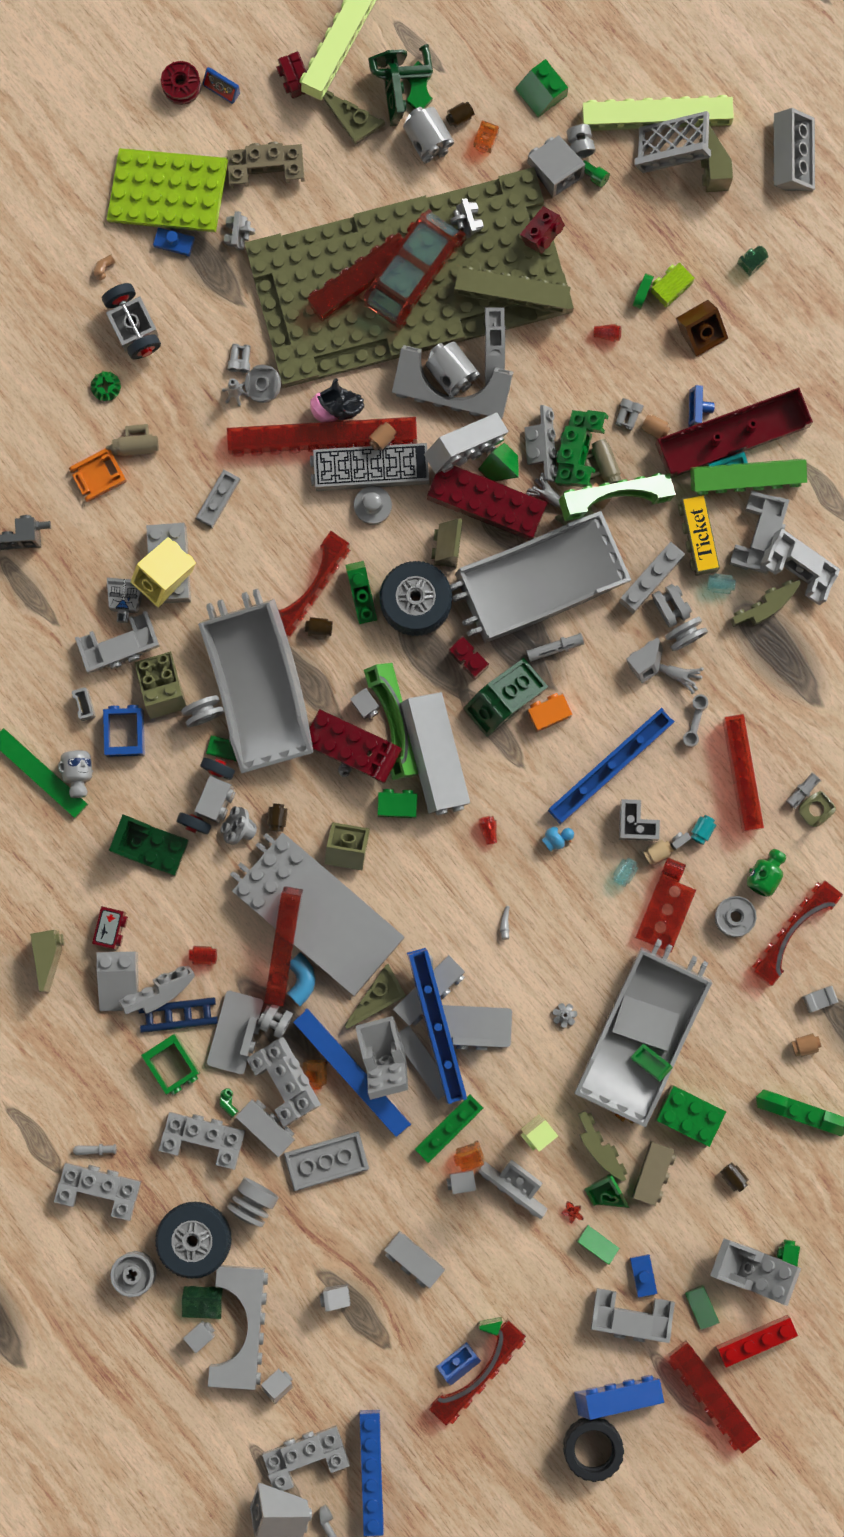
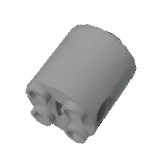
(428, 133)
(451, 368)

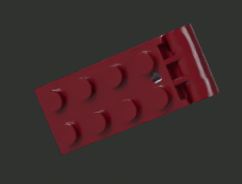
(353, 746)

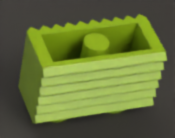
(672, 284)

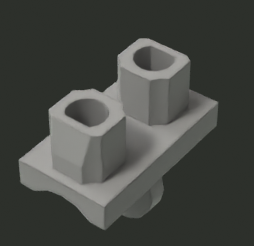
(464, 218)
(240, 232)

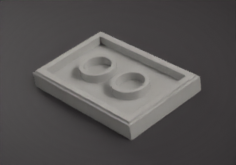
(645, 1023)

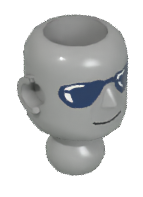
(76, 770)

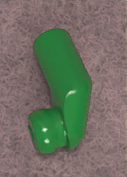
(226, 1102)

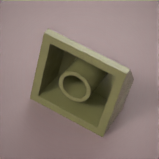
(347, 846)

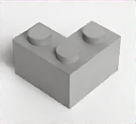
(632, 826)

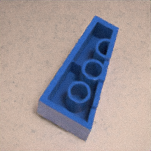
(619, 1398)

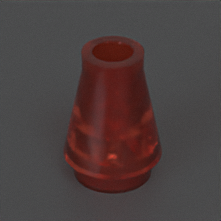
(608, 332)
(488, 827)

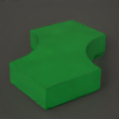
(419, 94)

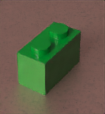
(397, 804)

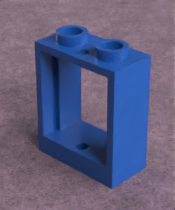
(128, 750)

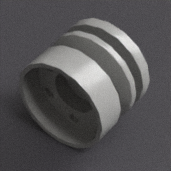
(252, 1202)

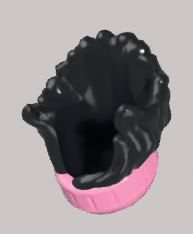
(336, 404)

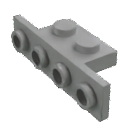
(541, 444)
(517, 1184)

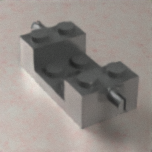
(26, 534)

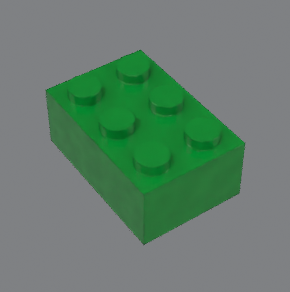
(690, 1115)

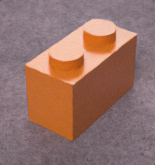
(549, 712)

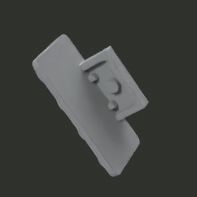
(479, 1026)
(235, 1032)

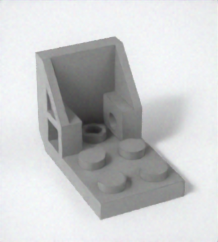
(383, 1057)
(755, 1271)

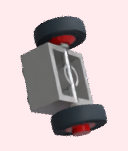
(131, 321)
(213, 798)

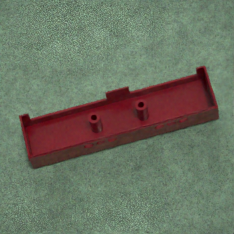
(734, 432)

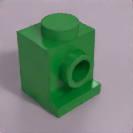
(789, 1252)

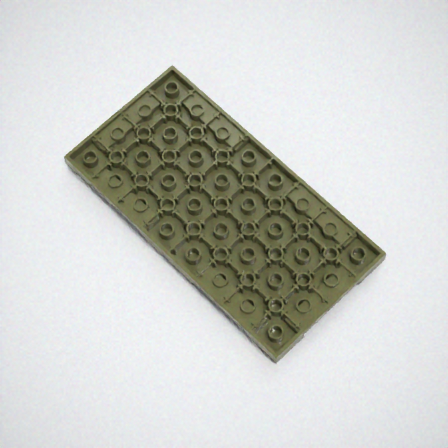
(355, 336)

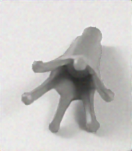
(235, 390)
(546, 493)
(682, 675)

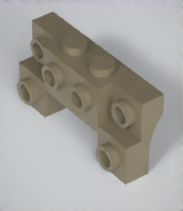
(265, 159)

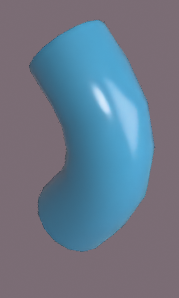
(304, 979)

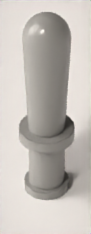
(85, 1150)

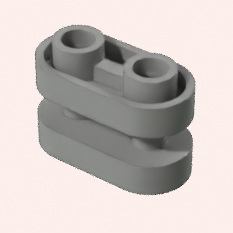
(681, 610)
(267, 1020)

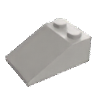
(116, 978)

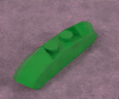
(800, 1112)

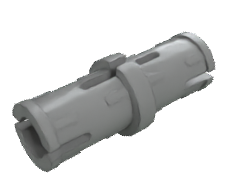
(803, 790)

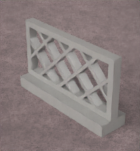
(672, 156)

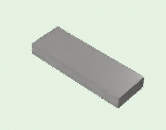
(218, 498)

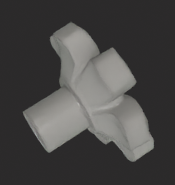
(560, 1015)

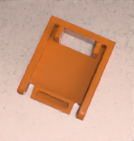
(94, 476)

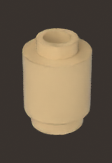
(658, 852)

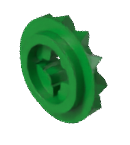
(113, 389)

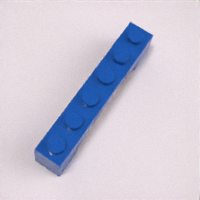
(371, 1473)

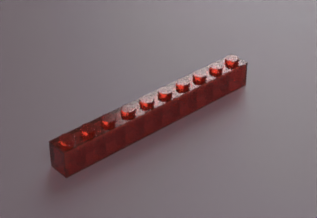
(315, 436)

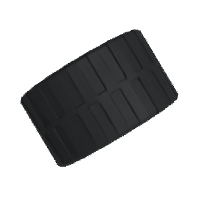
(600, 1472)

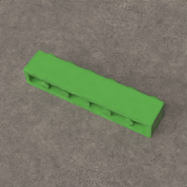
(748, 475)

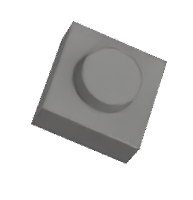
(679, 840)

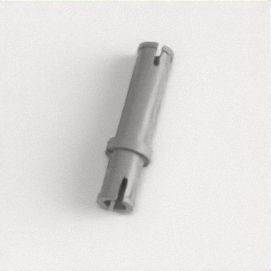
(555, 647)

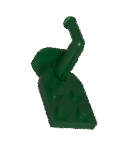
(392, 74)

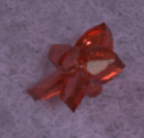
(572, 1212)

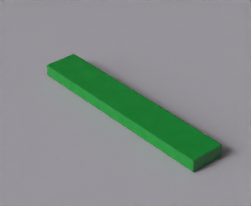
(40, 774)

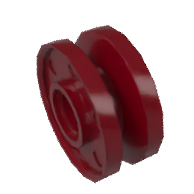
(177, 72)

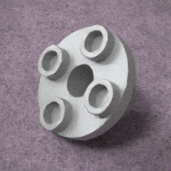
(372, 505)
(238, 826)

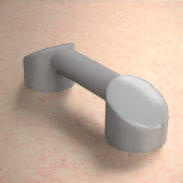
(700, 703)
(325, 1516)

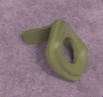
(829, 809)

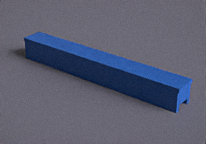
(610, 766)
(436, 1025)
(350, 1071)

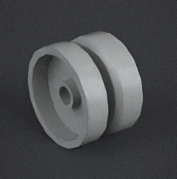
(125, 1282)

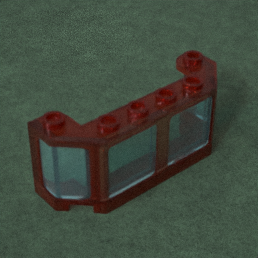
(412, 267)

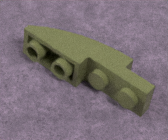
(773, 602)
(603, 1154)

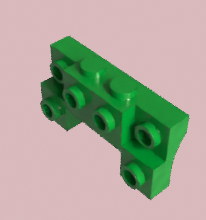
(575, 447)

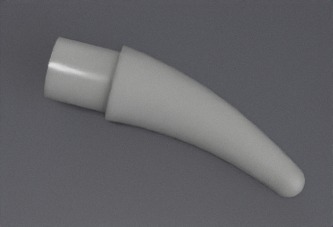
(504, 927)

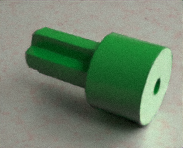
(598, 175)

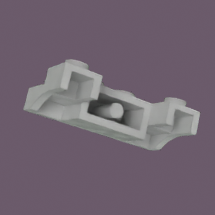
(772, 513)
(802, 561)
(120, 648)
(288, 1079)
(204, 1133)
(100, 1184)
(630, 1322)
(302, 1452)

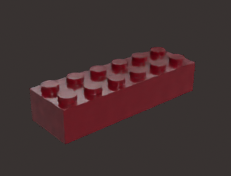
(487, 501)

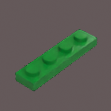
(448, 1128)

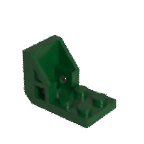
(504, 696)
(148, 845)

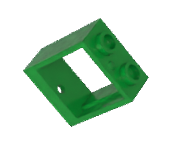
(176, 1087)

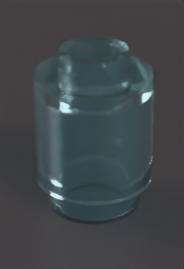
(721, 583)
(625, 872)

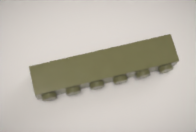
(512, 290)

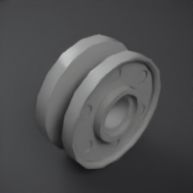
(686, 634)
(202, 711)
(746, 911)

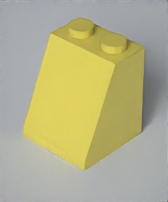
(162, 571)

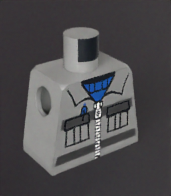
(123, 598)

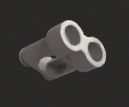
(241, 365)
(631, 407)

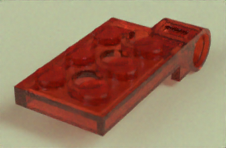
(669, 877)

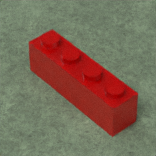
(756, 1341)

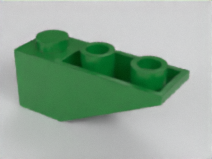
(361, 592)

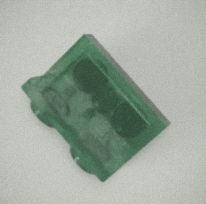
(202, 1302)

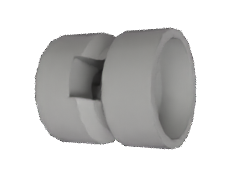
(581, 141)

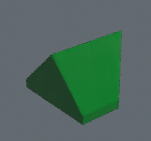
(500, 464)
(606, 1193)

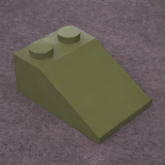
(448, 543)
(47, 953)

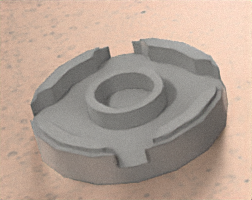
(262, 383)

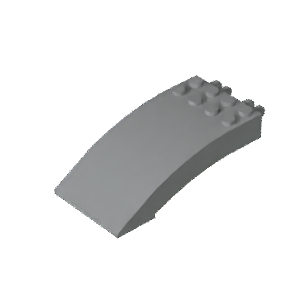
(541, 577)
(257, 683)
(332, 923)
(610, 1074)

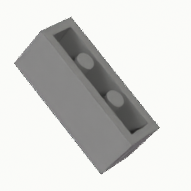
(266, 1127)
(414, 1260)

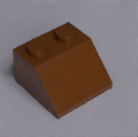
(702, 327)

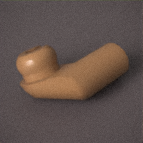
(101, 266)

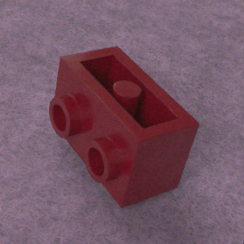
(542, 230)

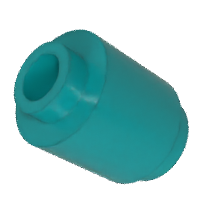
(703, 829)

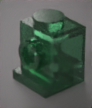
(753, 259)

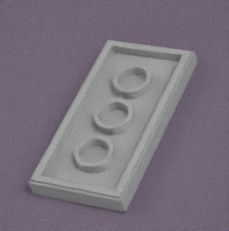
(326, 1161)

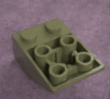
(717, 168)
(160, 685)

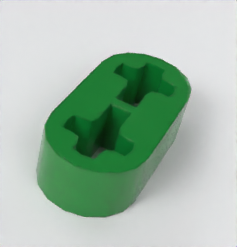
(643, 291)

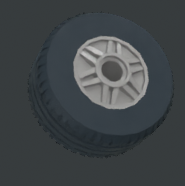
(418, 616)
(174, 1242)

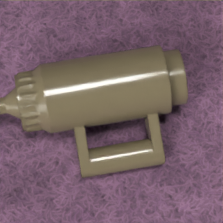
(134, 444)
(605, 461)

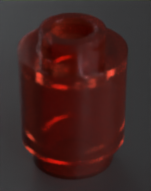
(203, 955)

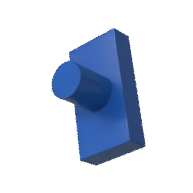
(173, 241)
(698, 406)
(643, 1275)

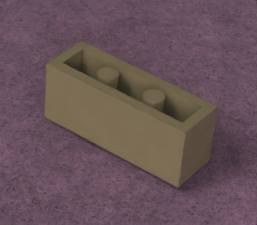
(654, 1173)

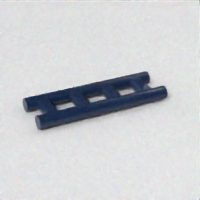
(187, 1022)

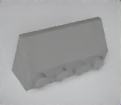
(794, 150)

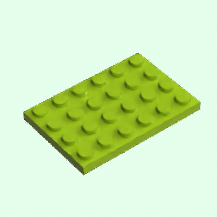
(167, 190)

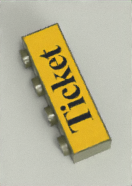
(699, 535)

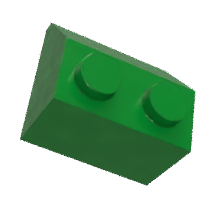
(542, 88)

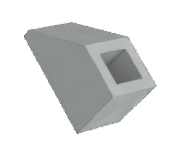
(646, 661)
(335, 1297)

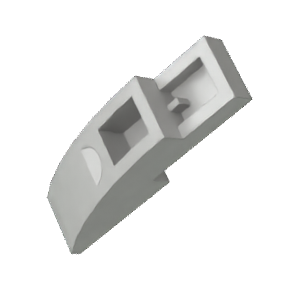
(494, 341)
(165, 989)

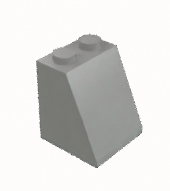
(556, 165)
(278, 1513)

